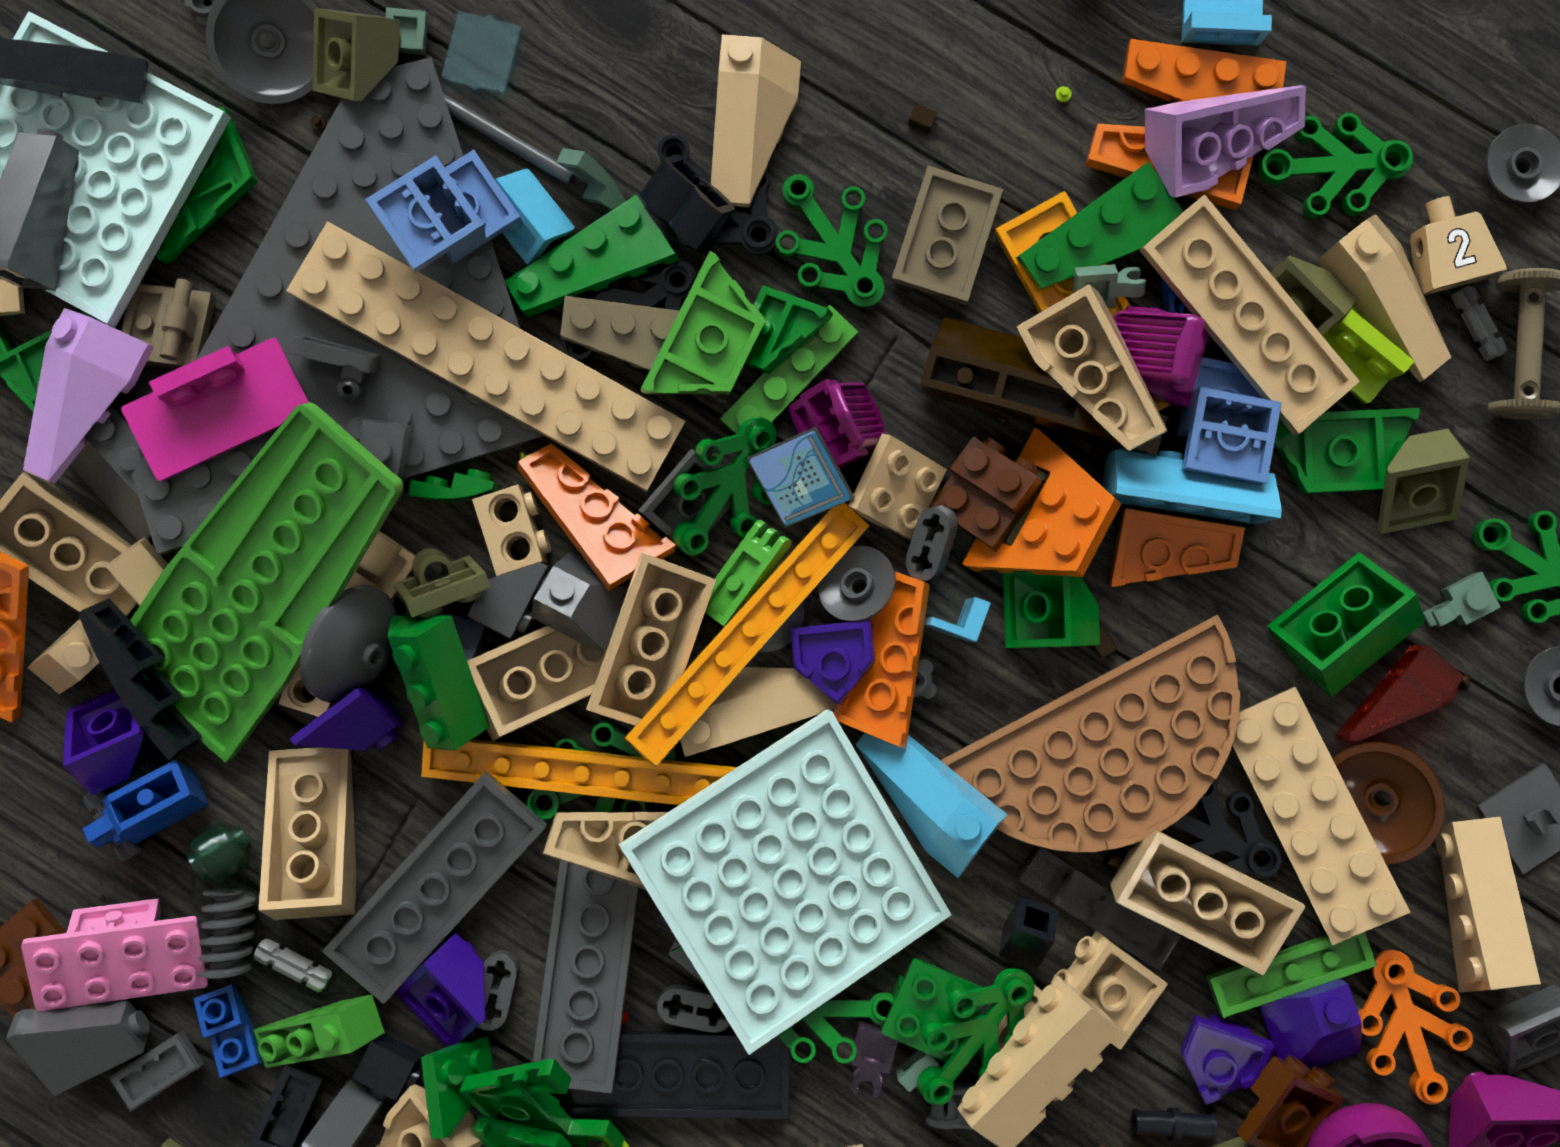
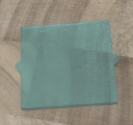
(481, 52)

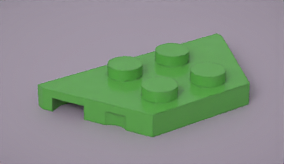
(707, 337)

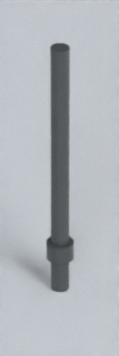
(507, 140)

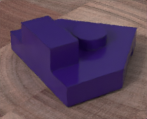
(834, 655)
(1223, 1056)

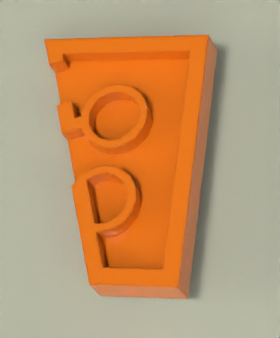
(1169, 545)

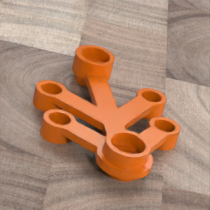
(1407, 1020)

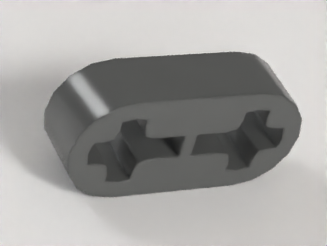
(923, 541)
(504, 992)
(687, 1017)

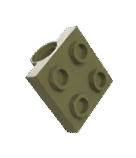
(457, 581)

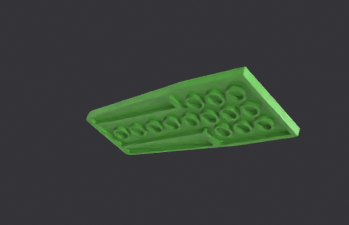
(261, 571)

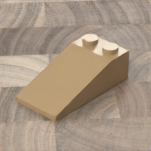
(61, 544)
(533, 678)
(308, 835)

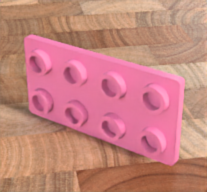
(114, 956)

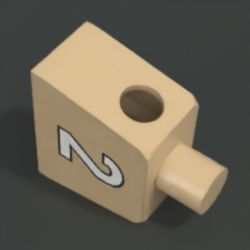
(1453, 249)

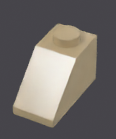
(66, 659)

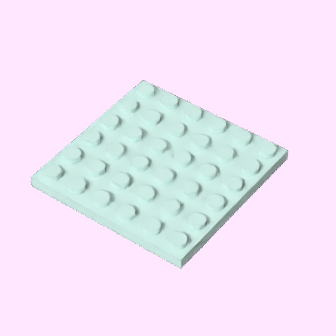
(128, 175)
(786, 880)

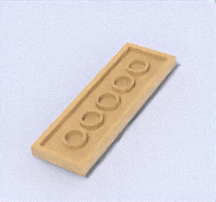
(1249, 314)
(1316, 817)

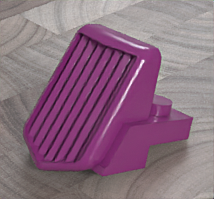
(1165, 350)
(843, 416)

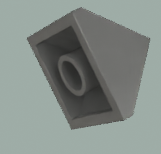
(668, 509)
(1526, 1029)

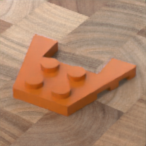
(1061, 526)

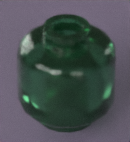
(219, 852)

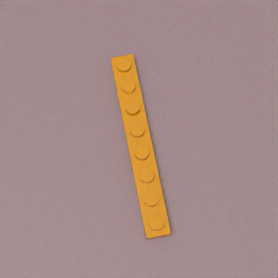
(745, 633)
(572, 771)

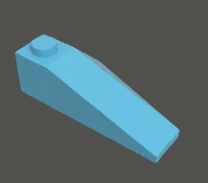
(937, 803)

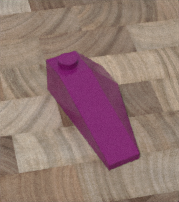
(1503, 1113)

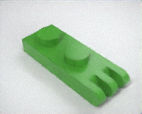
(746, 571)

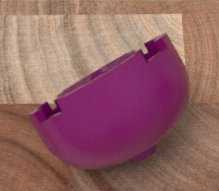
(1368, 1127)

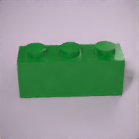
(1347, 623)
(437, 680)

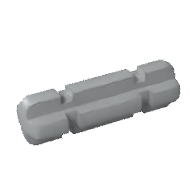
(292, 965)

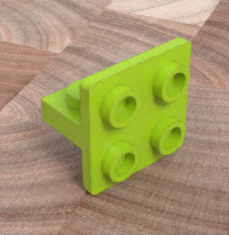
(1366, 354)

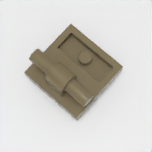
(171, 321)

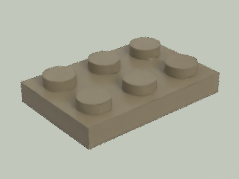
(947, 235)

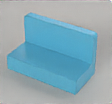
(1225, 22)
(539, 215)
(968, 624)

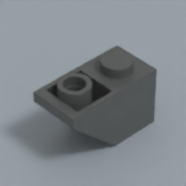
(510, 599)

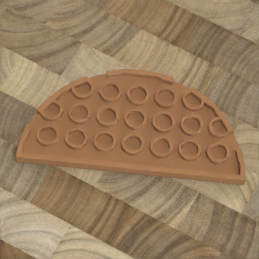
(1115, 752)

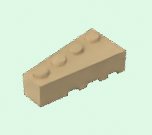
(1484, 907)
(1038, 1064)

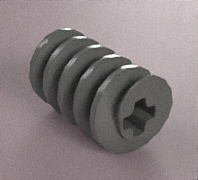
(228, 933)

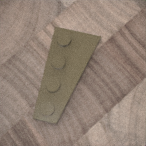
(617, 329)

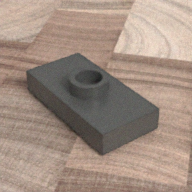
(156, 1070)

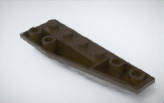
(1001, 377)

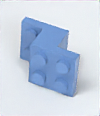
(443, 210)
(1228, 425)

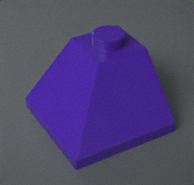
(354, 723)
(101, 742)
(448, 991)
(1314, 1024)

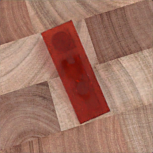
(1410, 688)

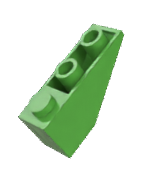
(320, 1032)

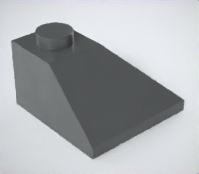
(579, 603)

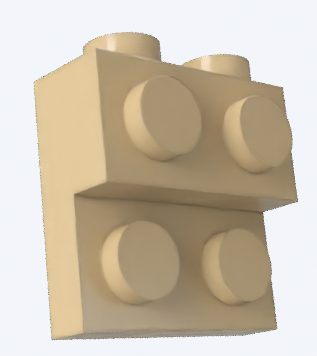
(1113, 981)

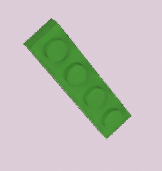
(781, 387)
(1289, 973)

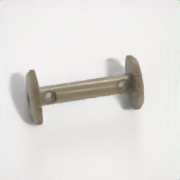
(1529, 344)

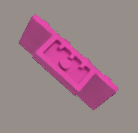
(213, 406)

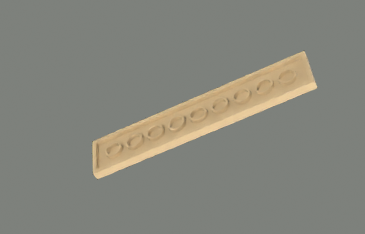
(485, 356)

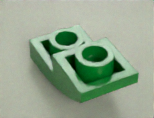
(463, 487)

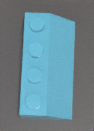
(1165, 486)

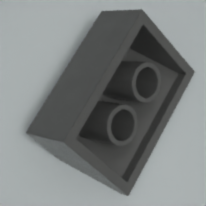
(107, 469)

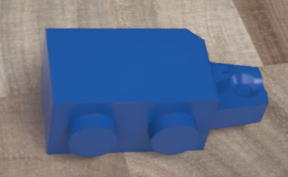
(148, 805)

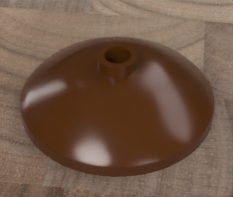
(1417, 798)

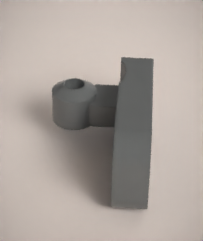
(354, 361)

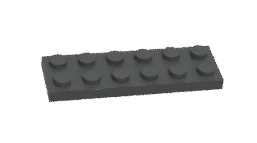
(434, 887)
(586, 976)

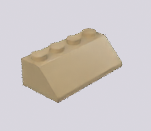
(650, 638)
(1205, 901)

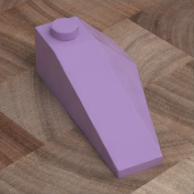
(1208, 137)
(78, 380)

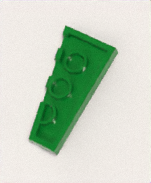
(1103, 230)
(605, 251)

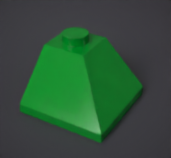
(1049, 611)

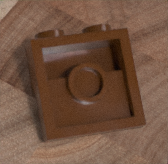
(989, 491)
(29, 922)
(1289, 1104)

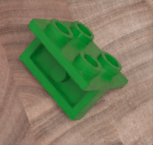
(923, 999)

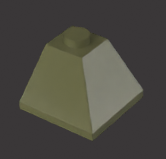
(352, 52)
(1314, 291)
(1423, 482)

